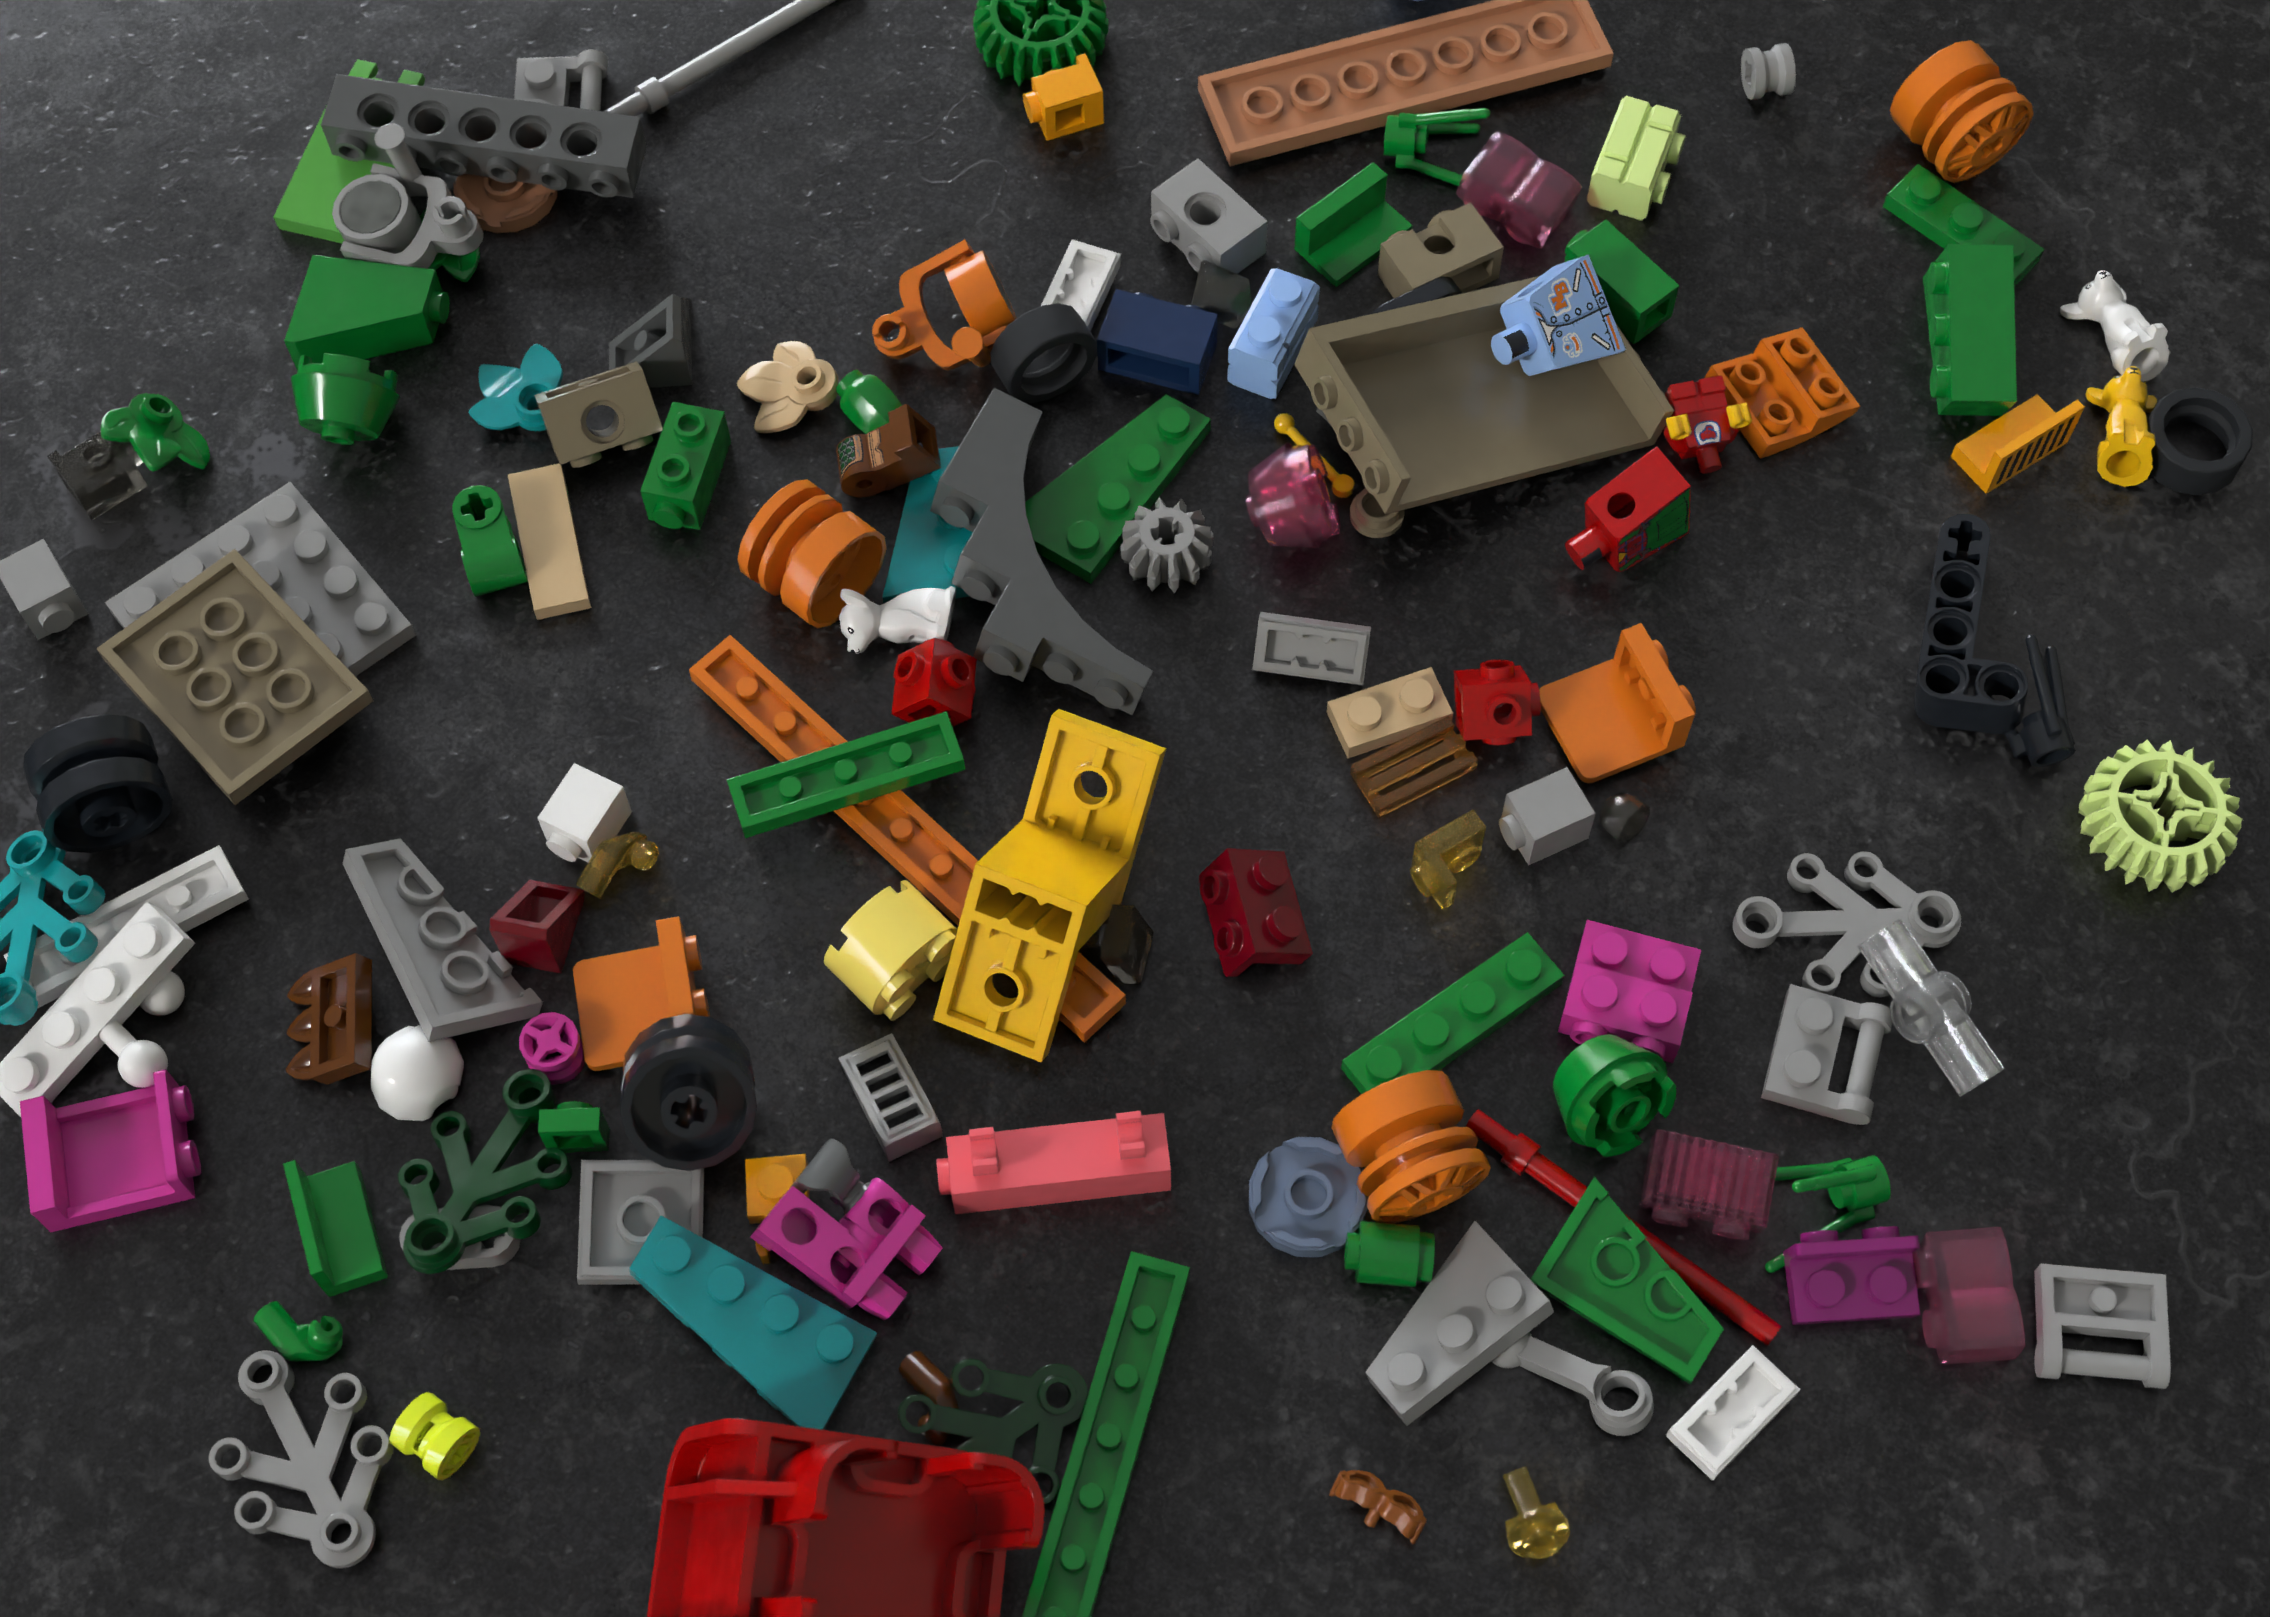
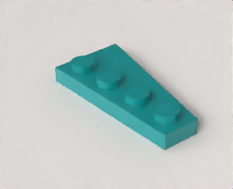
(768, 1331)

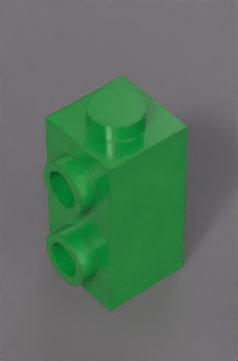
(1633, 285)
(685, 466)

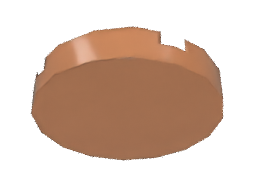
(504, 205)

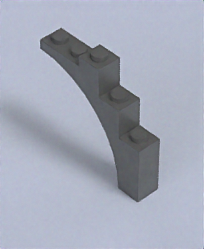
(1001, 566)

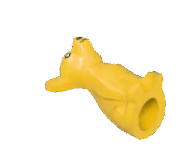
(2127, 449)

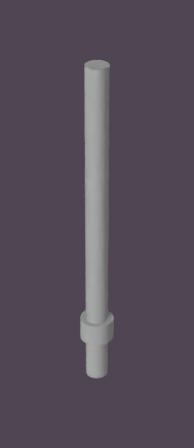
(654, 93)

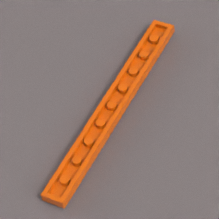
(888, 822)

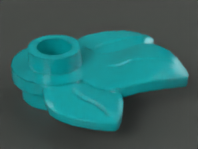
(511, 391)

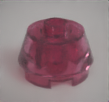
(1292, 498)

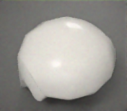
(414, 1074)

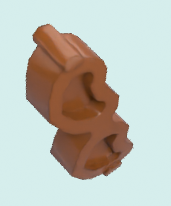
(1390, 1504)

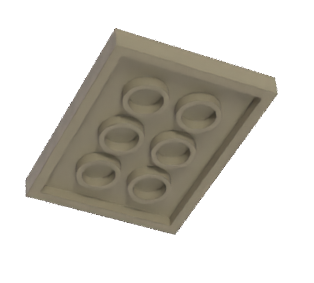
(235, 676)

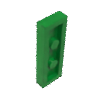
(1953, 218)

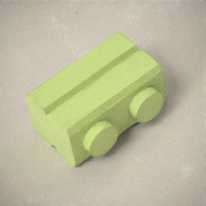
(1635, 157)

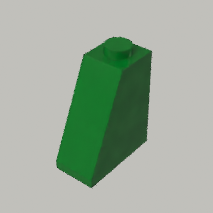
(364, 309)

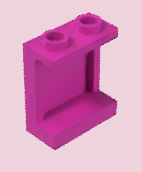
(109, 1154)

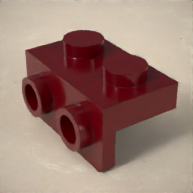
(1253, 910)

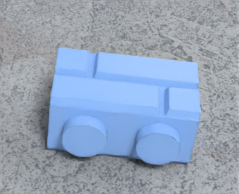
(1273, 333)

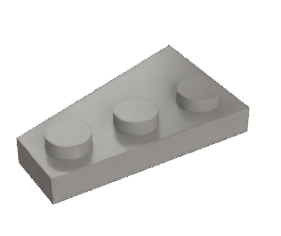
(1457, 1326)

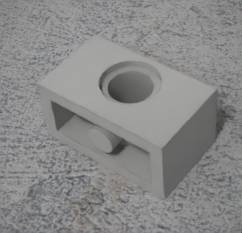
(1207, 219)

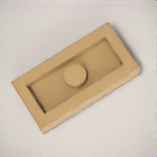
(1388, 712)

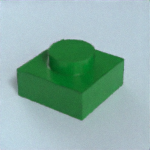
(574, 1128)

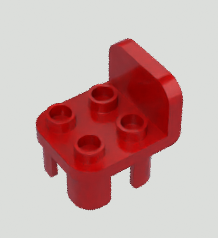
(835, 1525)

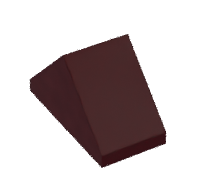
(538, 925)

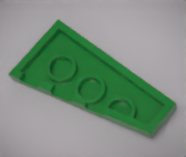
(1084, 509)

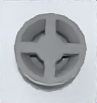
(1768, 71)

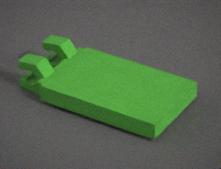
(322, 176)

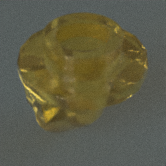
(1534, 1522)

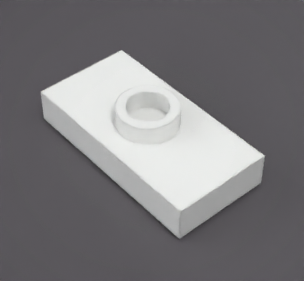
(1084, 279)
(1732, 1412)

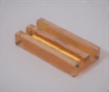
(1404, 748)

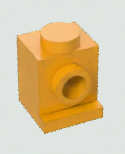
(1066, 100)

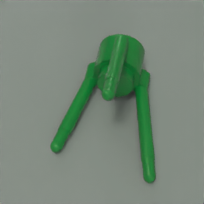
(1409, 134)
(1850, 1185)

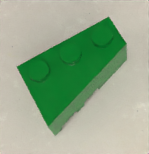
(1972, 329)

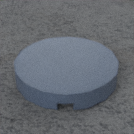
(1306, 1197)

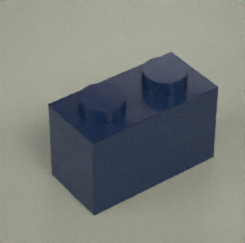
(1157, 341)

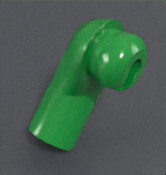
(299, 1342)

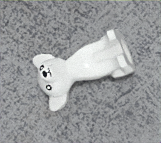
(2125, 329)
(904, 619)

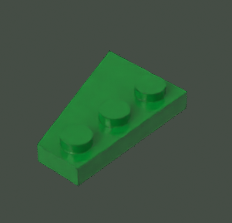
(1624, 1286)

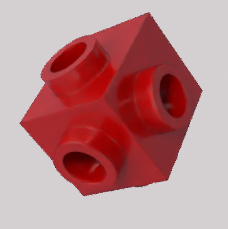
(933, 681)
(1495, 702)

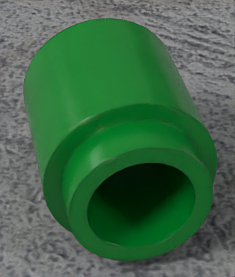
(1390, 1254)

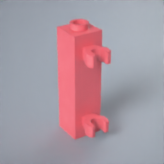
(1056, 1163)

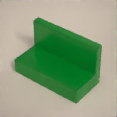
(1348, 226)
(336, 1227)

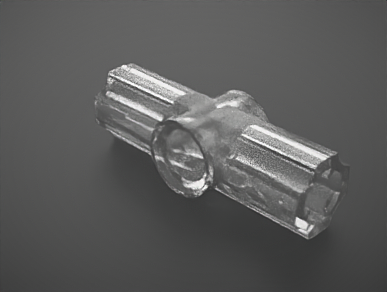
(1930, 1007)

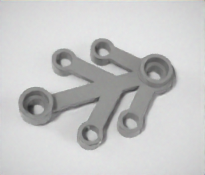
(1853, 918)
(310, 1465)

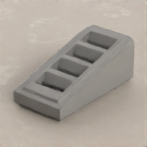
(909, 1134)

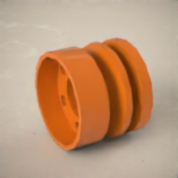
(1961, 111)
(810, 552)
(1410, 1146)

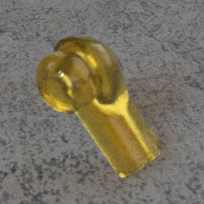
(614, 855)

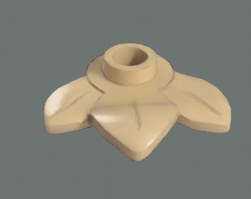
(788, 386)

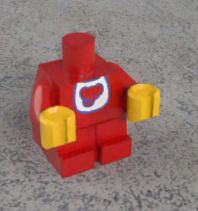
(1703, 421)

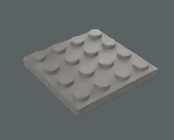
(302, 564)

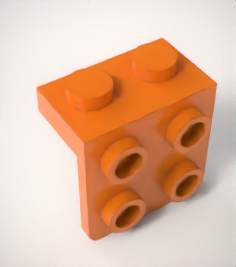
(1619, 709)
(635, 989)

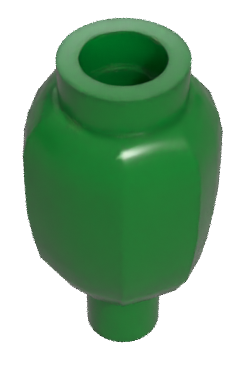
(866, 400)

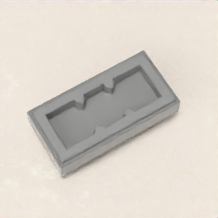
(1311, 648)

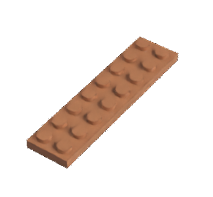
(1398, 70)

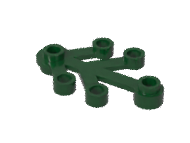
(480, 1181)
(998, 1434)

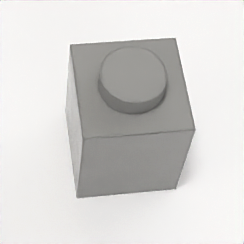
(41, 590)
(1546, 816)

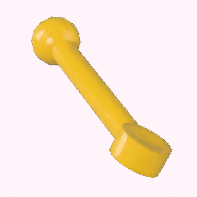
(1341, 483)

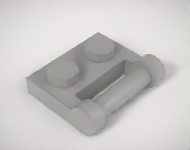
(550, 78)
(1807, 1051)
(2107, 1306)

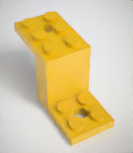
(1048, 885)

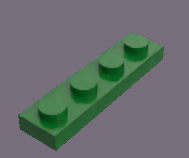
(846, 774)
(1457, 1016)

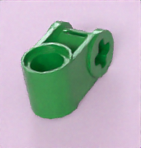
(487, 541)

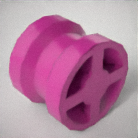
(552, 1034)

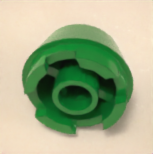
(343, 398)
(1611, 1093)

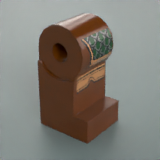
(888, 454)

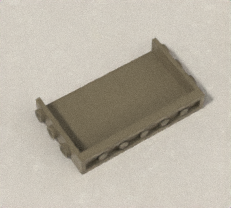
(1442, 417)

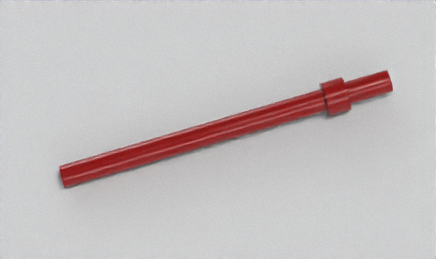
(1523, 1156)

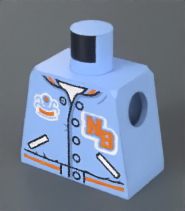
(1558, 321)

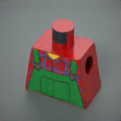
(1634, 515)

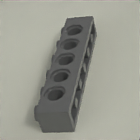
(507, 125)

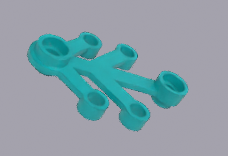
(31, 865)

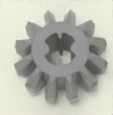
(1166, 545)

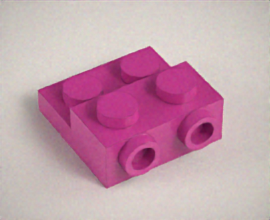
(1630, 989)

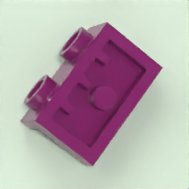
(1852, 1278)

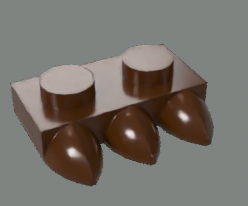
(335, 1023)

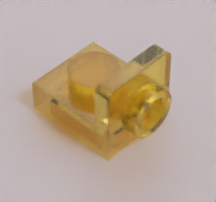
(1446, 849)

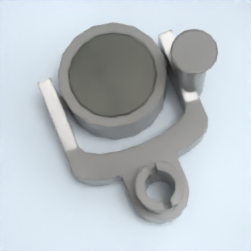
(385, 224)

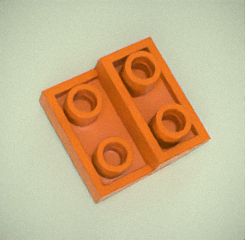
(1787, 391)

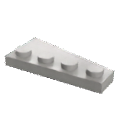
(433, 948)

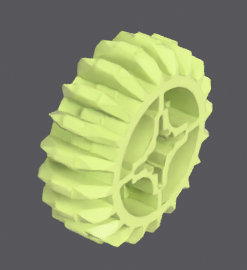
(2184, 798)

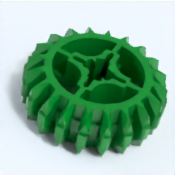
(1038, 35)

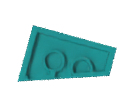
(925, 543)

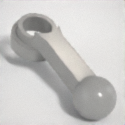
(1585, 1378)

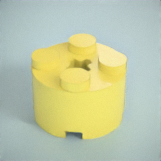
(892, 949)

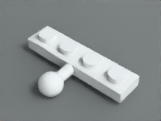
(185, 894)
(94, 1012)

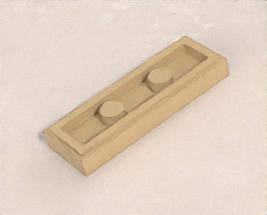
(549, 541)

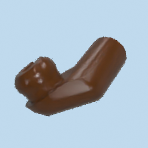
(930, 1382)

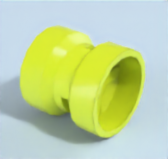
(434, 1436)

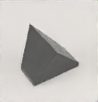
(659, 344)

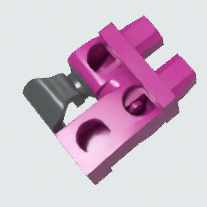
(852, 1253)

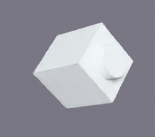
(583, 814)

